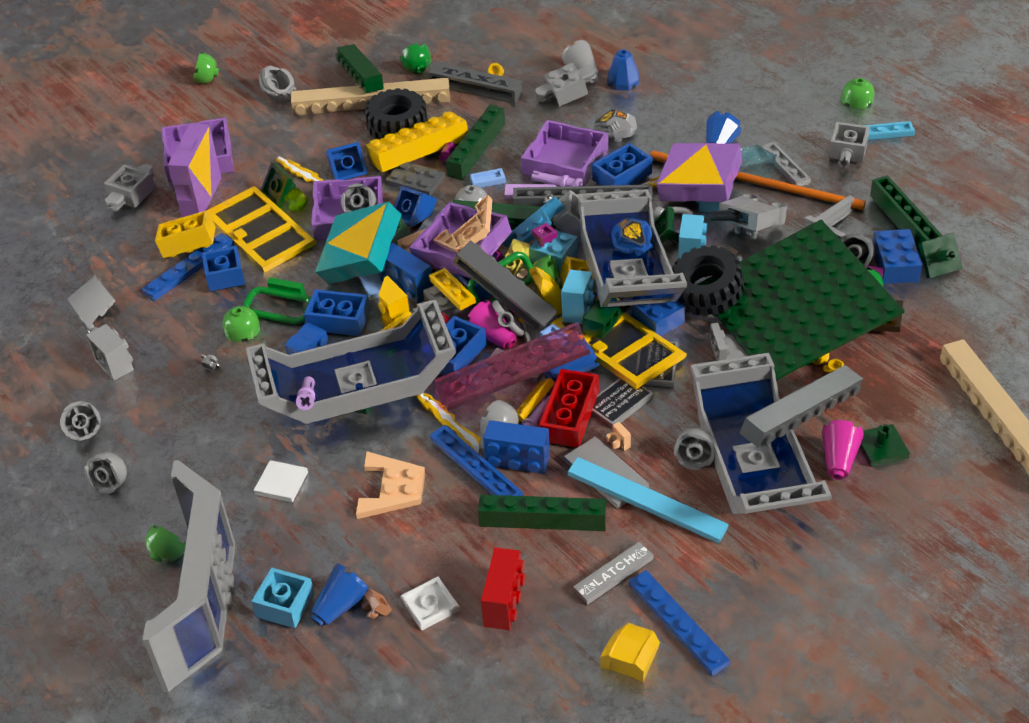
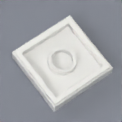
(281, 481)
(430, 603)

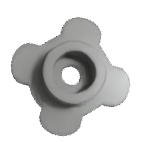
(209, 362)

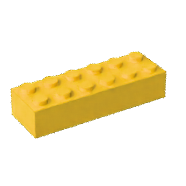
(416, 141)

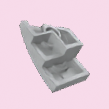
(91, 301)

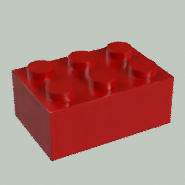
(502, 589)

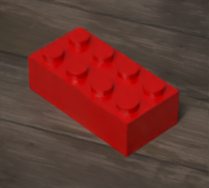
(570, 407)

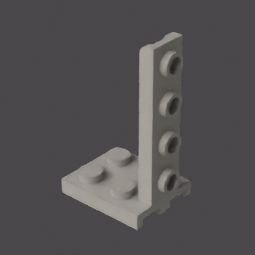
(834, 215)

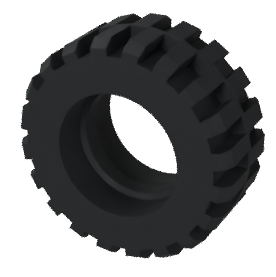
(394, 111)
(715, 296)

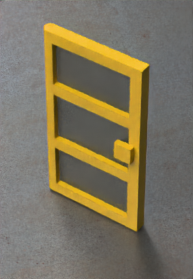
(260, 229)
(632, 350)

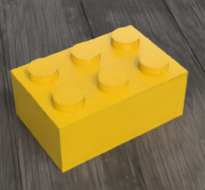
(185, 234)

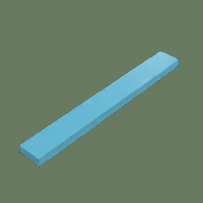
(648, 500)

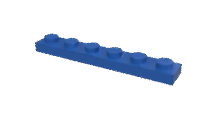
(183, 269)
(473, 463)
(679, 623)

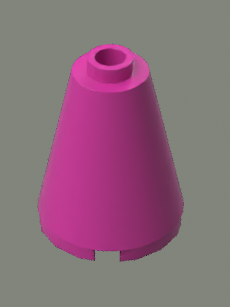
(486, 317)
(840, 445)

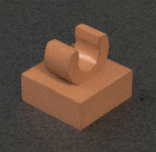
(377, 603)

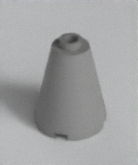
(581, 56)
(860, 246)

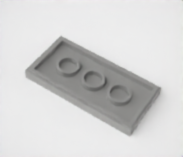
(600, 455)

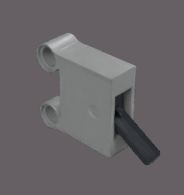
(750, 214)

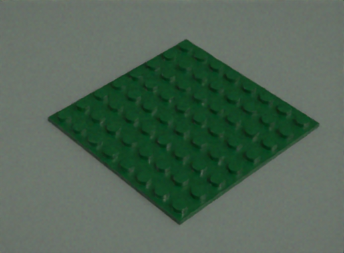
(805, 299)

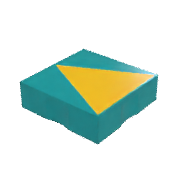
(358, 243)

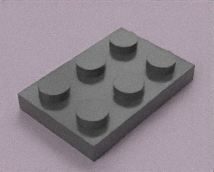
(416, 178)

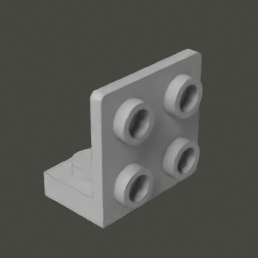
(724, 345)

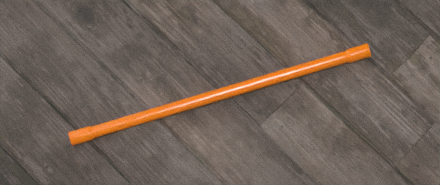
(825, 196)

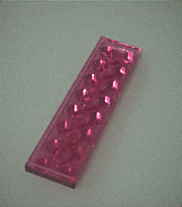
(511, 366)

